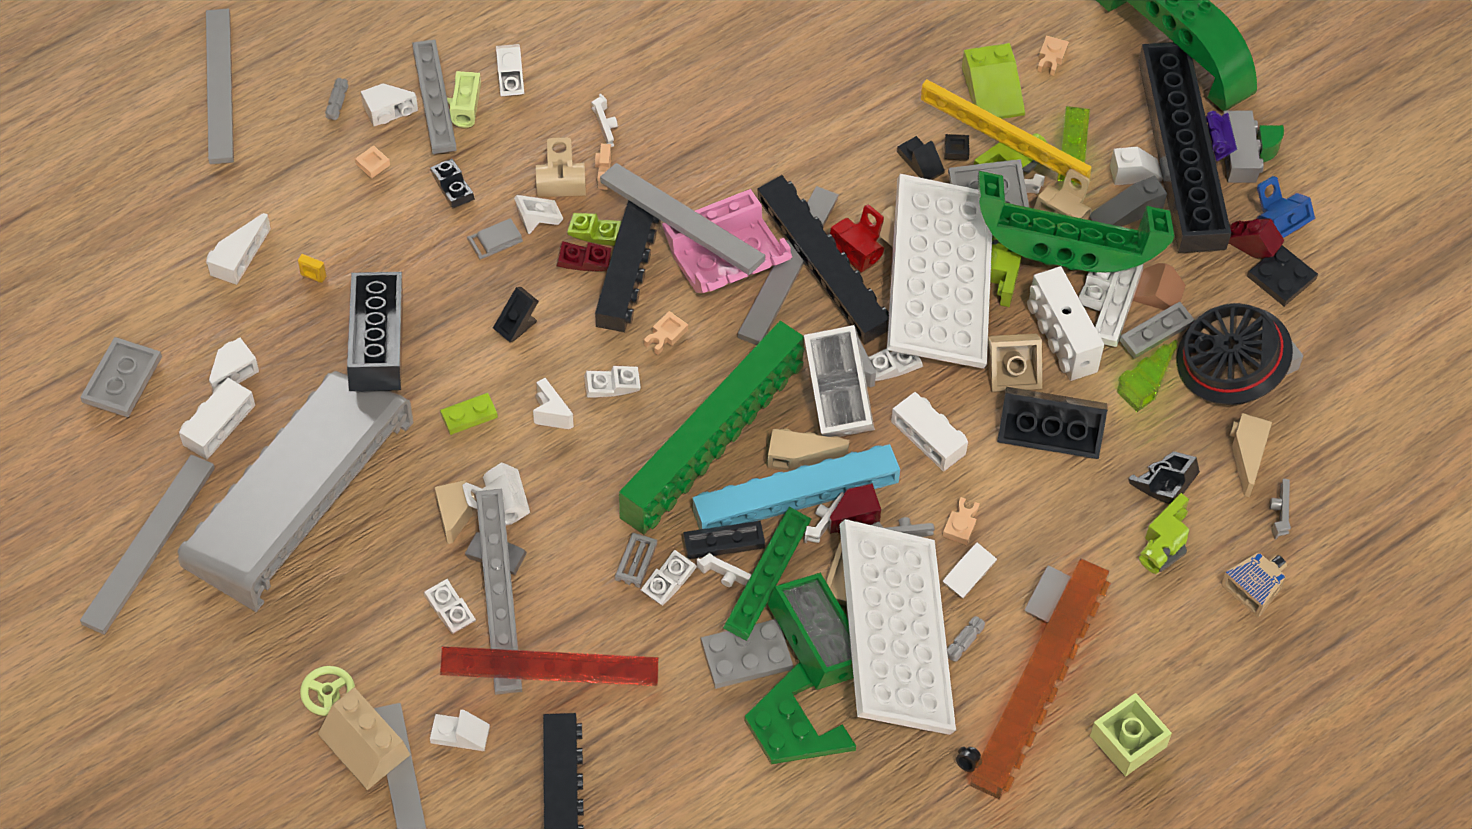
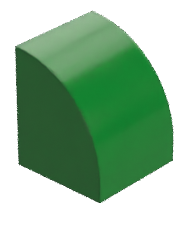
(1270, 139)

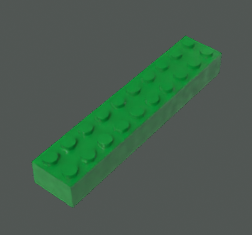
(711, 428)

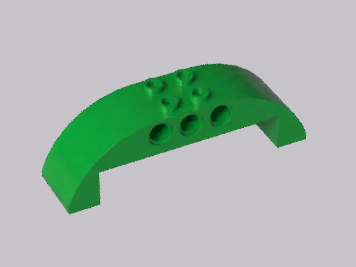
(1207, 38)
(1069, 239)

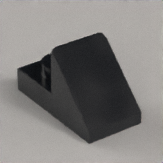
(921, 158)
(516, 315)

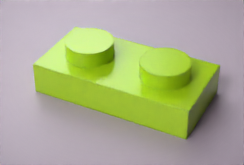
(469, 413)

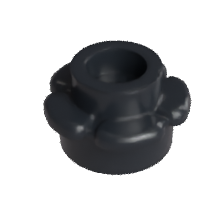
(968, 758)

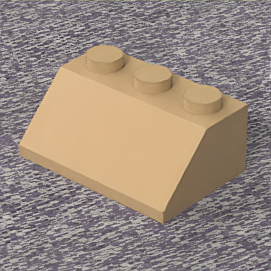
(362, 739)

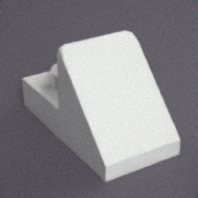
(536, 211)
(553, 410)
(461, 731)

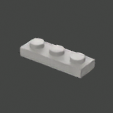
(1156, 330)

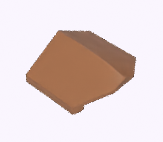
(1159, 287)

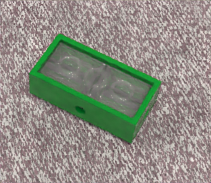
(814, 628)

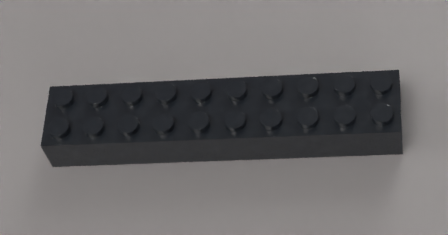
(1184, 148)

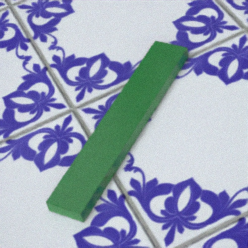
(767, 573)

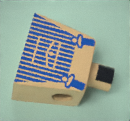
(1256, 581)

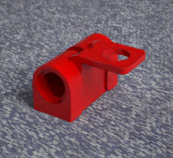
(860, 239)

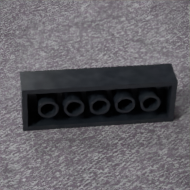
(375, 331)

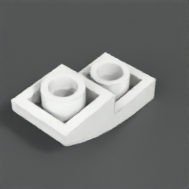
(1096, 289)
(894, 364)
(616, 382)
(969, 570)
(669, 578)
(449, 606)

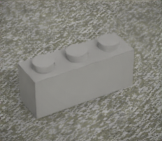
(1244, 163)

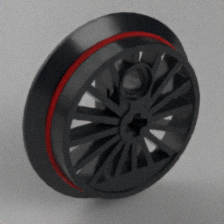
(1232, 350)

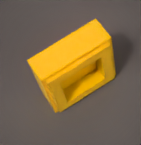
(312, 268)

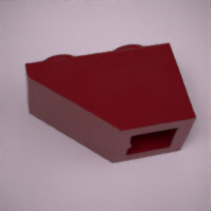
(1256, 237)
(857, 505)

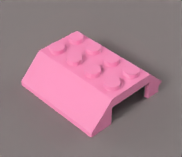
(742, 218)

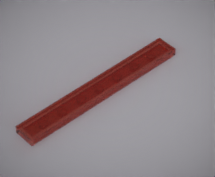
(549, 666)

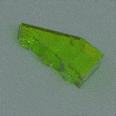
(1143, 383)

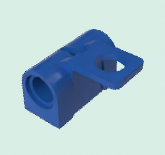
(1285, 213)

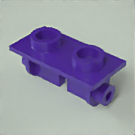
(1221, 134)

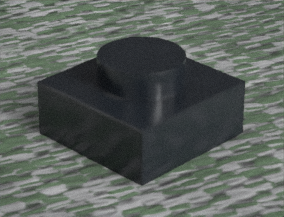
(957, 147)

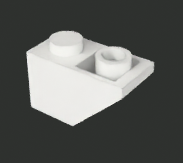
(510, 70)
(388, 103)

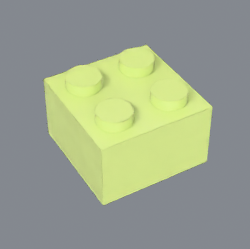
(1130, 734)

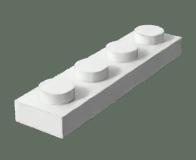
(1117, 304)

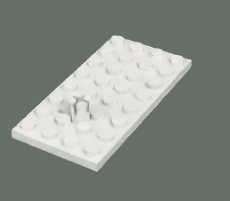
(939, 273)
(896, 628)

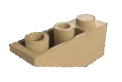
(794, 449)

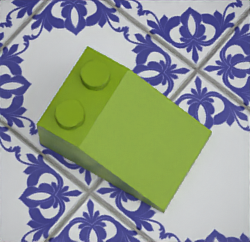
(994, 80)

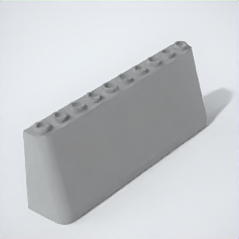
(291, 487)

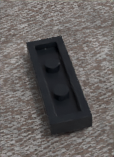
(724, 540)

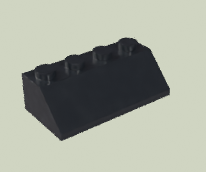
(1052, 422)

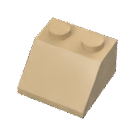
(1015, 361)

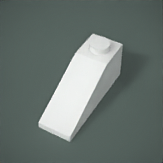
(237, 250)

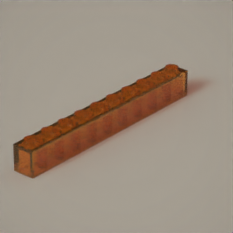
(1039, 680)

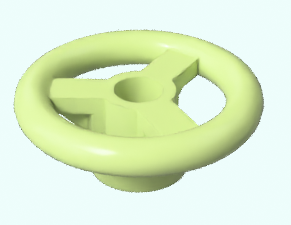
(325, 700)

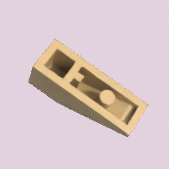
(1248, 448)

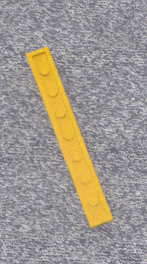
(1002, 131)

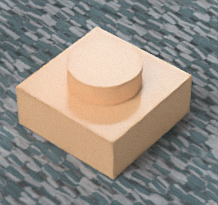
(372, 162)

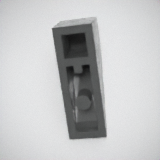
(1131, 203)

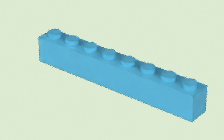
(796, 488)

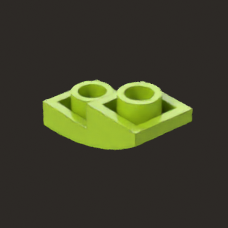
(591, 229)

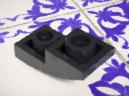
(451, 183)

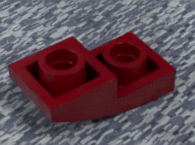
(588, 258)

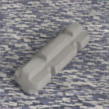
(336, 99)
(965, 638)

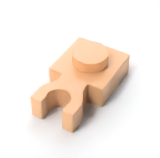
(1052, 54)
(603, 162)
(666, 330)
(961, 524)

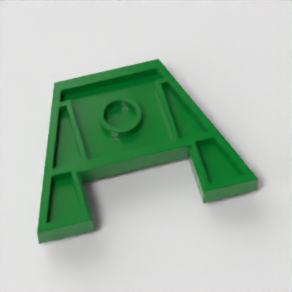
(784, 728)

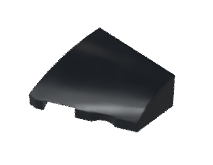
(1167, 477)

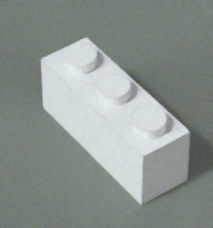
(216, 418)
(929, 431)

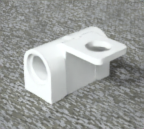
(508, 480)

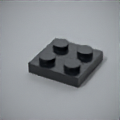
(1282, 275)

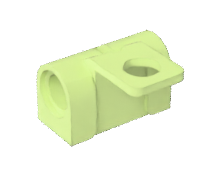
(465, 99)

